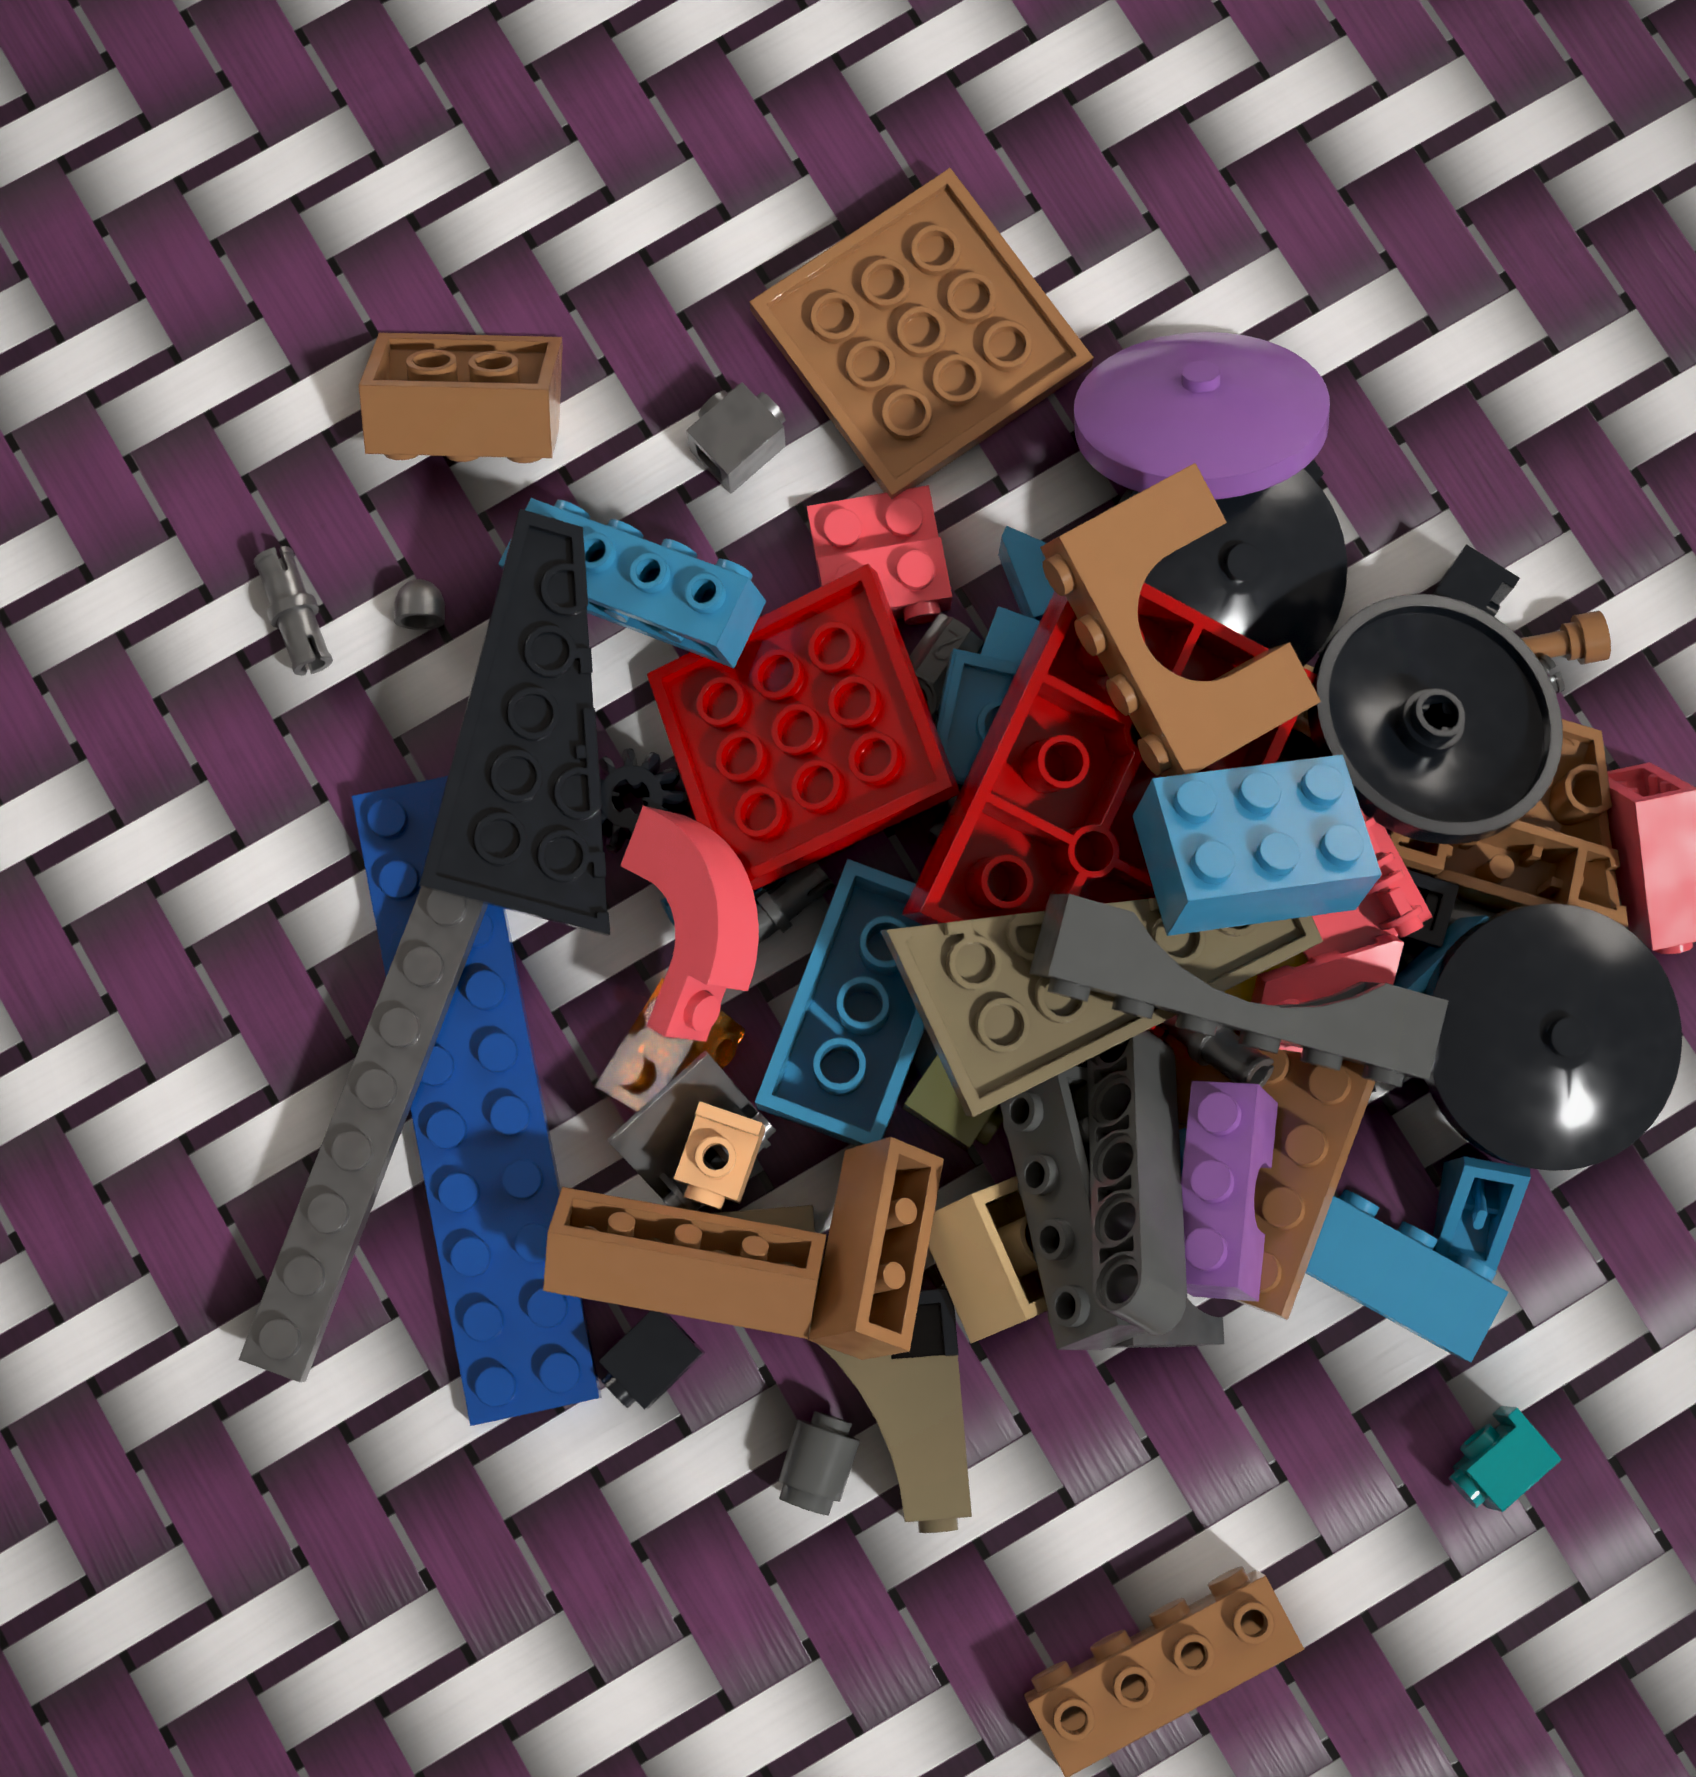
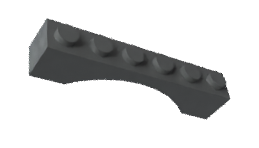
(1112, 953)

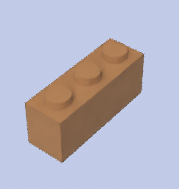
(876, 1249)

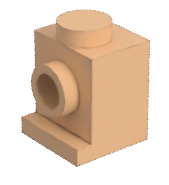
(736, 1134)

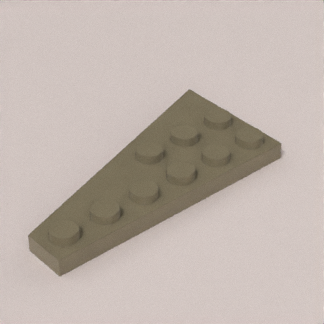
(1004, 1029)

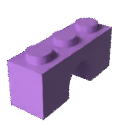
(1225, 1146)

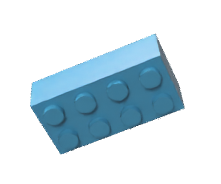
(850, 1018)

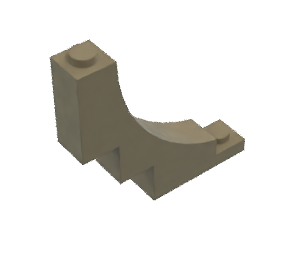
(915, 1408)

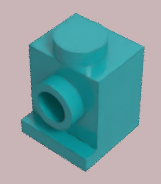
(1502, 1461)

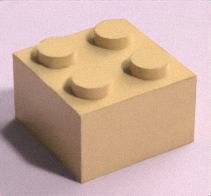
(988, 1260)

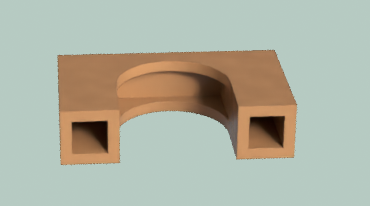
(1102, 573)

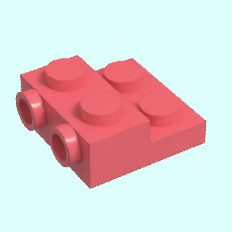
(895, 539)

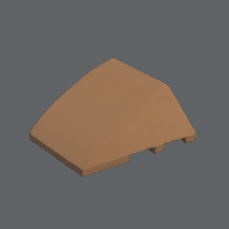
(1548, 855)

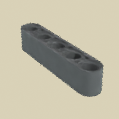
(1136, 1184)

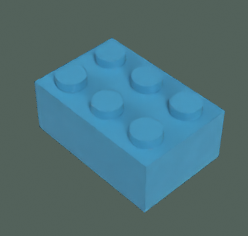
(1255, 844)

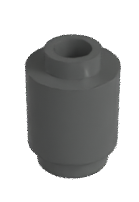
(818, 1463)

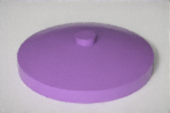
(1206, 399)

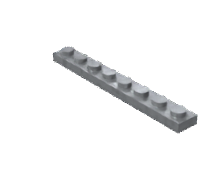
(362, 1134)

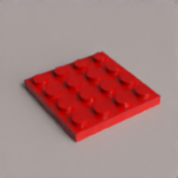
(808, 733)

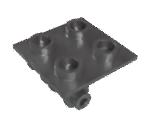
(659, 1131)

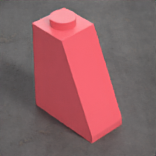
(1656, 845)

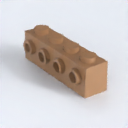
(684, 1268)
(1162, 1670)

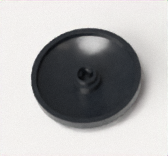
(1268, 570)
(1437, 718)
(1553, 1037)

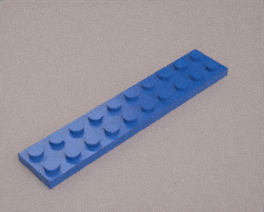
(482, 1144)

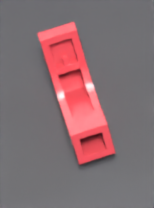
(711, 916)

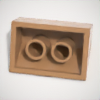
(462, 396)

